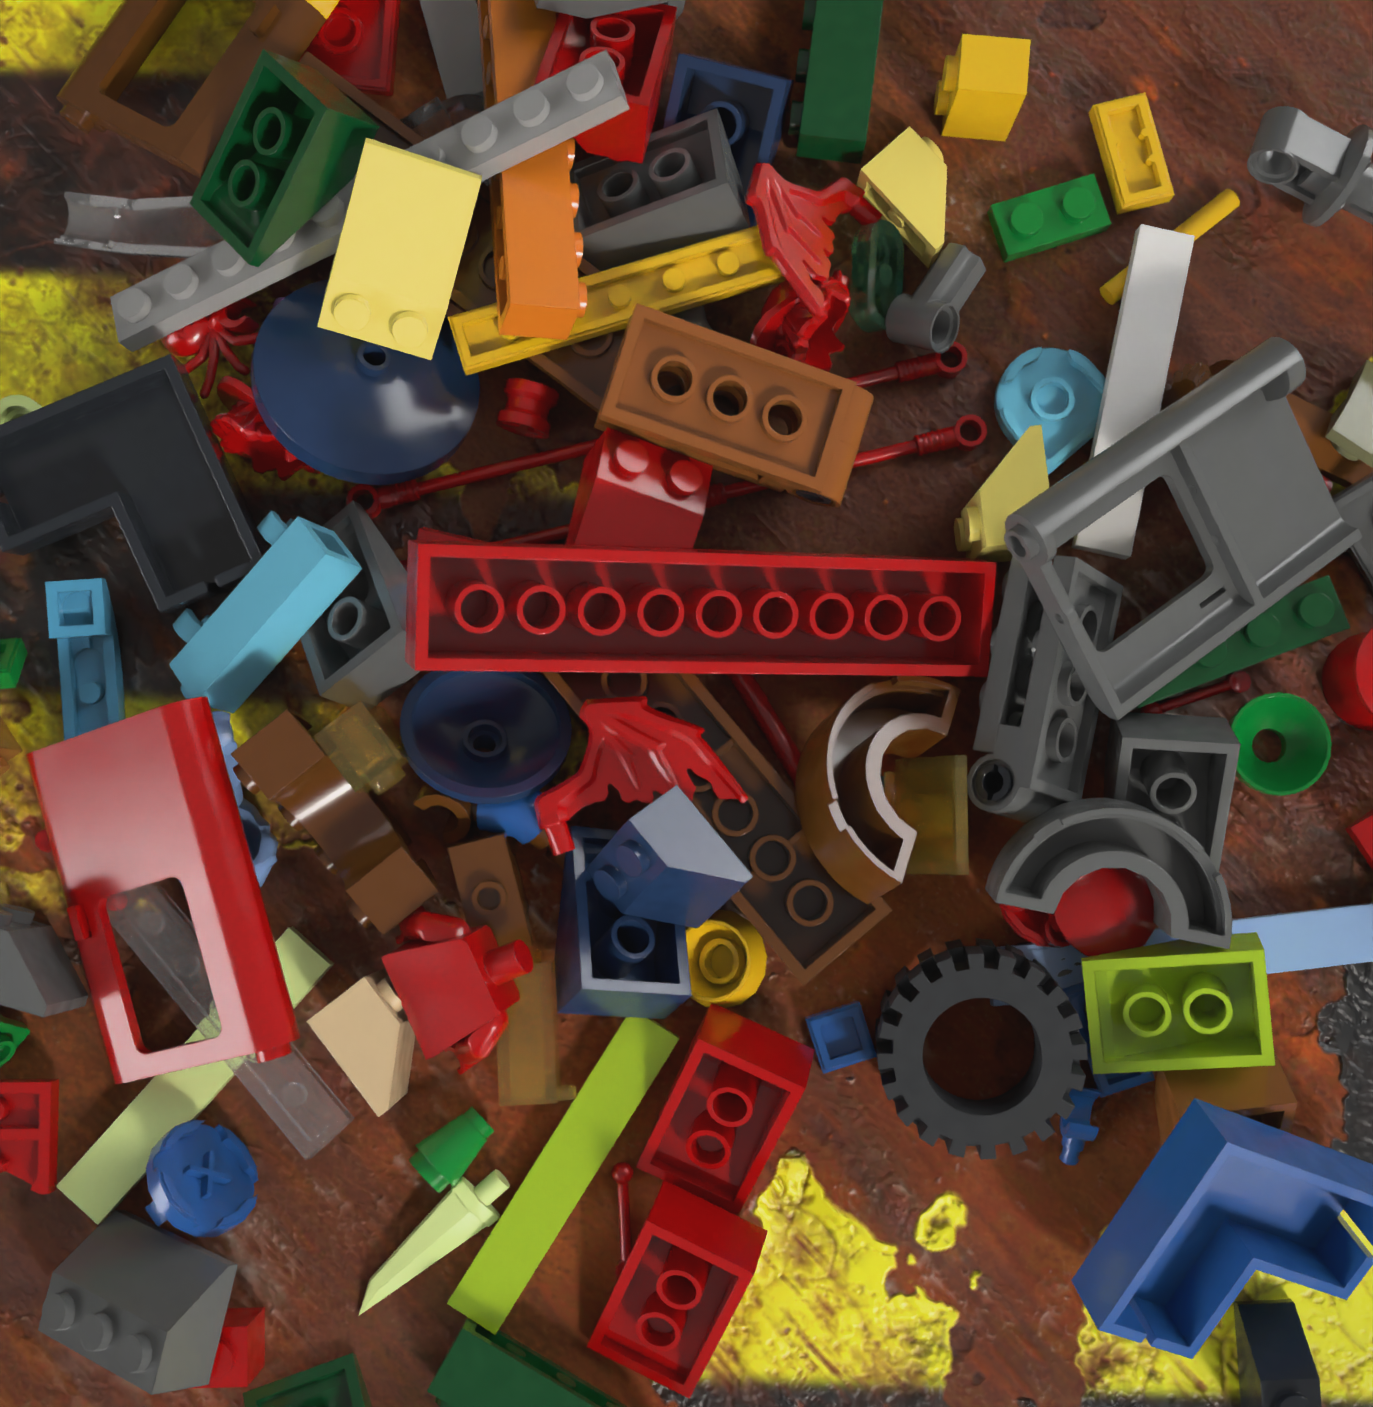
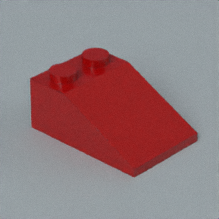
(638, 495)
(726, 1108)
(678, 1289)

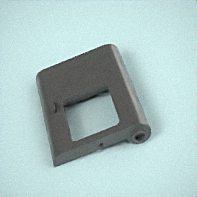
(1245, 496)

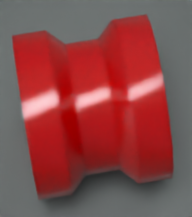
(527, 408)

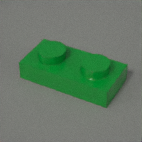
(1048, 218)

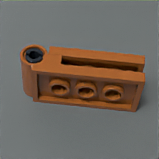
(820, 408)

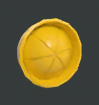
(736, 961)

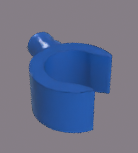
(1077, 1127)

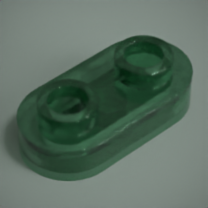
(875, 273)

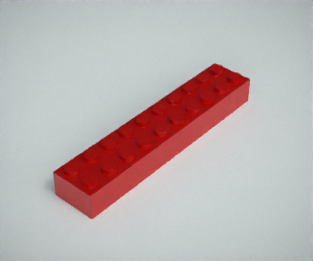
(694, 611)

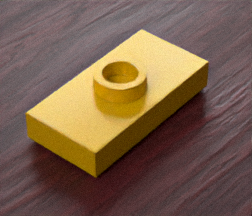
(1131, 153)

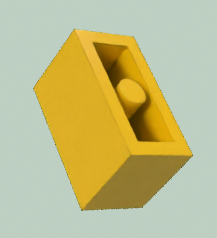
(983, 87)

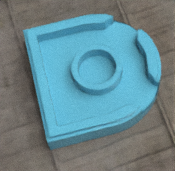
(1054, 391)

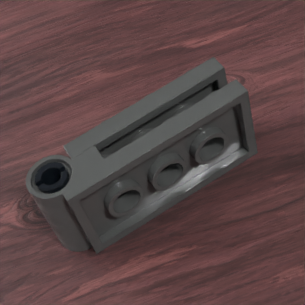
(1033, 706)

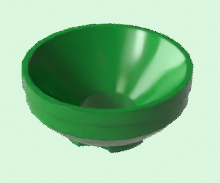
(1303, 741)

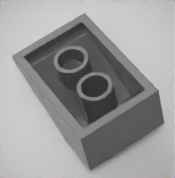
(361, 636)
(1176, 769)

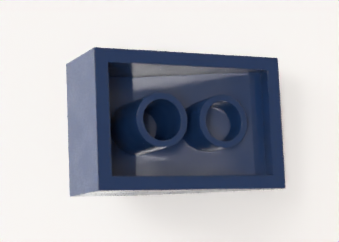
(747, 100)
(613, 959)

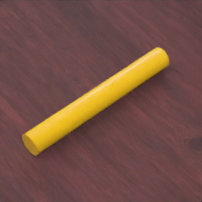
(1195, 225)

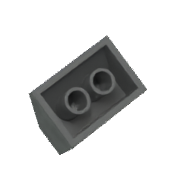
(672, 200)
(141, 1304)

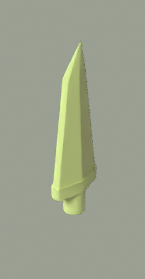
(449, 1224)

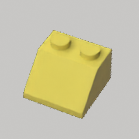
(1010, 486)

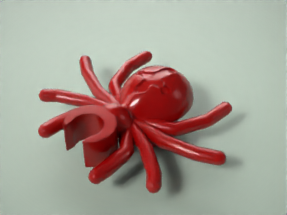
(210, 335)

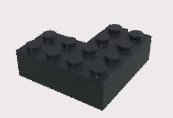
(138, 455)

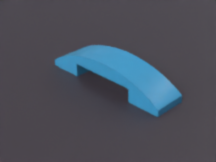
(88, 654)

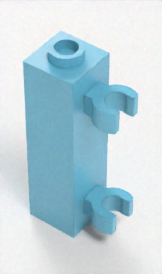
(264, 614)

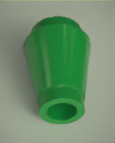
(451, 1149)

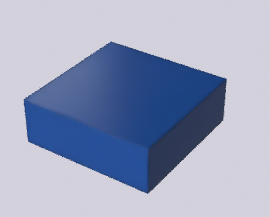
(840, 1036)

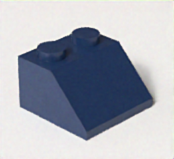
(668, 864)

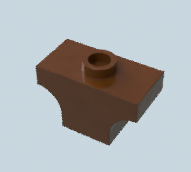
(492, 887)

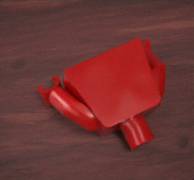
(455, 984)

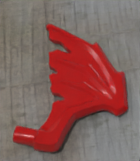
(795, 228)
(637, 754)

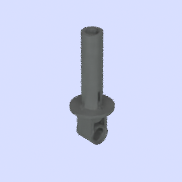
(1315, 164)

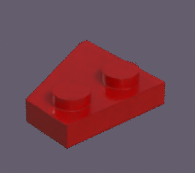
(30, 1131)

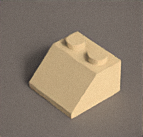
(369, 1039)

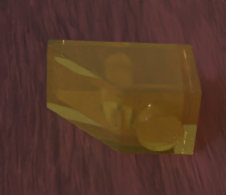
(364, 748)

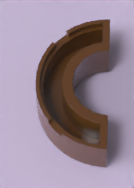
(841, 784)
(352, 828)

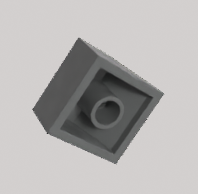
(35, 967)

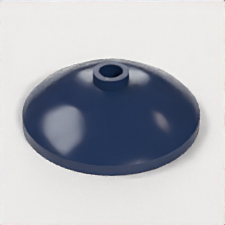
(507, 712)

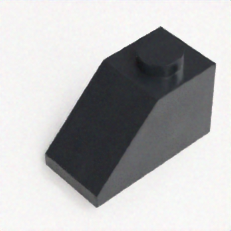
(1274, 1356)

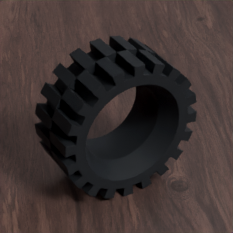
(959, 976)

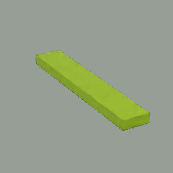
(562, 1171)

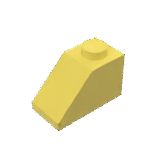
(910, 191)

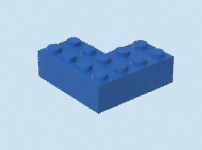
(1213, 1212)

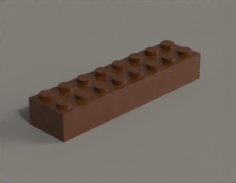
(792, 895)

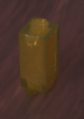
(530, 1044)

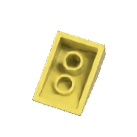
(399, 249)

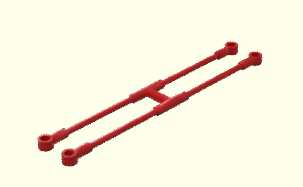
(718, 494)

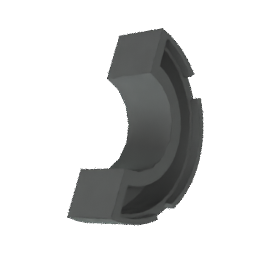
(1115, 833)

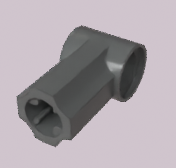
(931, 314)

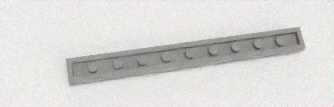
(481, 144)

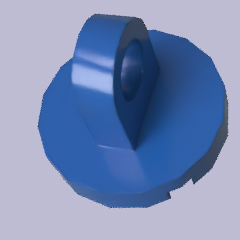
(201, 1179)

